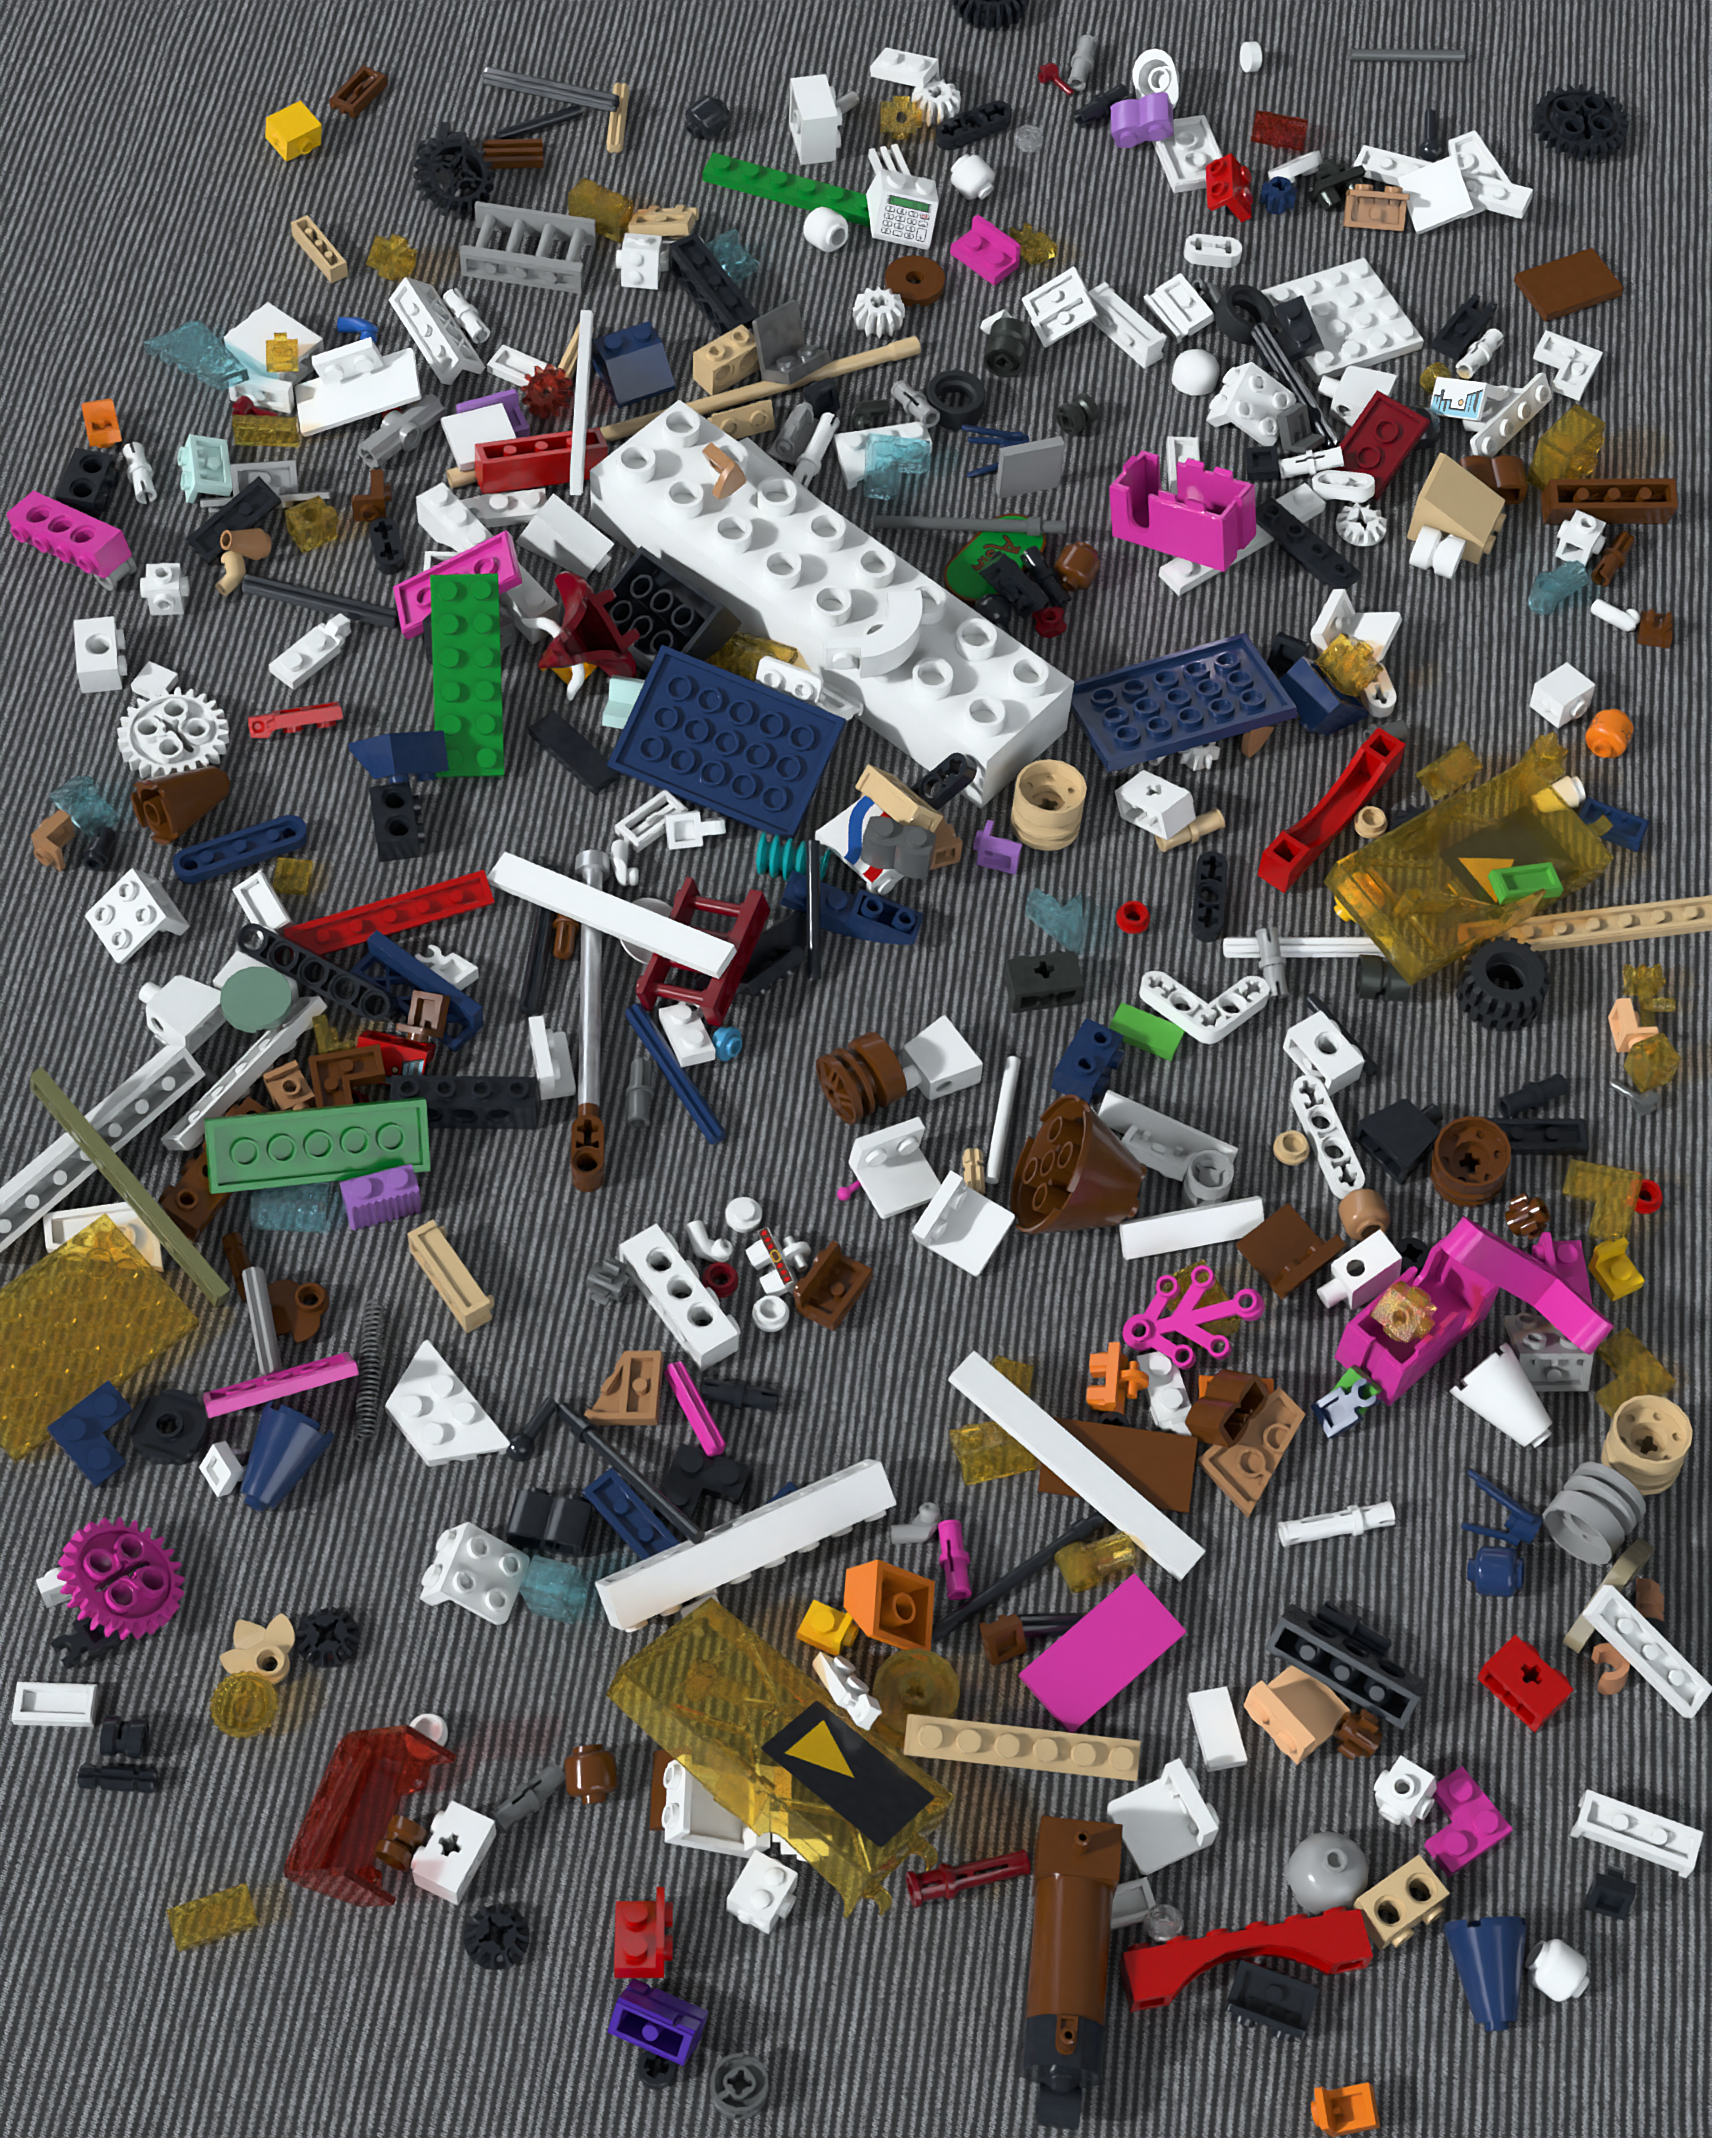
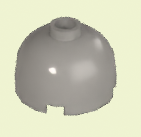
(1327, 1872)

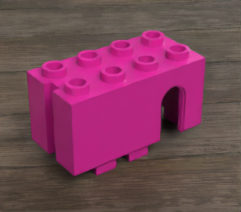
(1199, 524)
(1395, 1366)

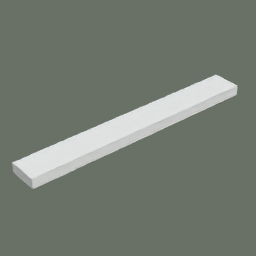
(581, 403)
(612, 915)
(1076, 1465)

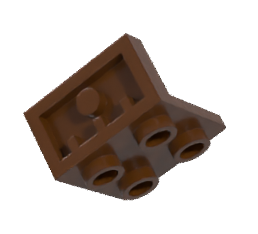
(1287, 1251)

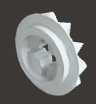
(1353, 532)

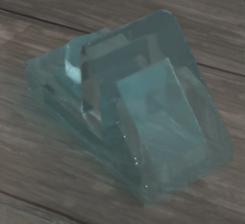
(84, 805)
(1061, 923)

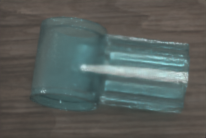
(1555, 586)

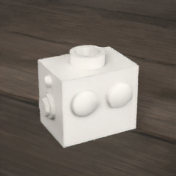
(640, 261)
(1562, 695)
(763, 1892)

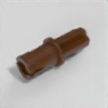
(1612, 558)
(565, 936)

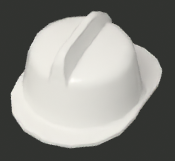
(1156, 73)

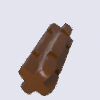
(237, 1259)

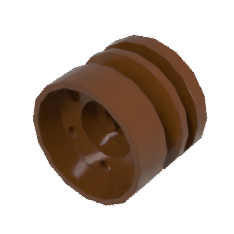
(861, 1077)
(1471, 1143)

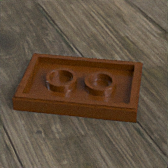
(1568, 284)

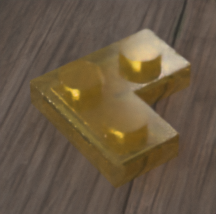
(1613, 1192)
(1637, 1372)

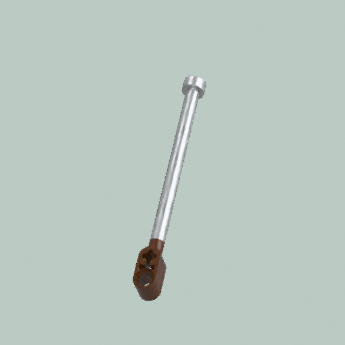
(592, 869)

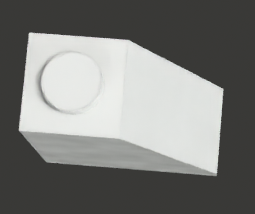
(566, 538)

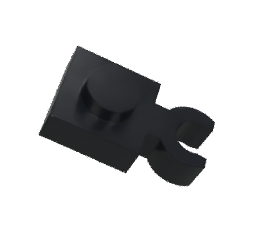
(84, 1641)

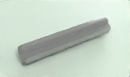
(262, 1320)

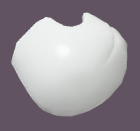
(1195, 372)

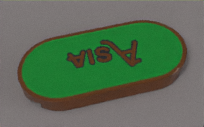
(963, 569)

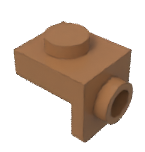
(51, 837)

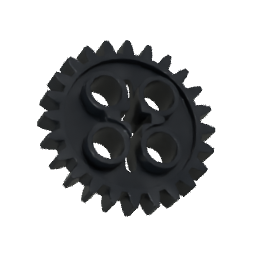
(1580, 122)

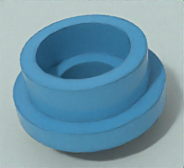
(727, 1042)

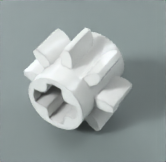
(1200, 756)

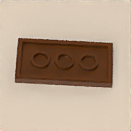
(1149, 1461)

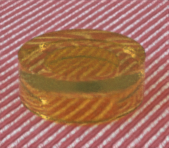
(1430, 374)

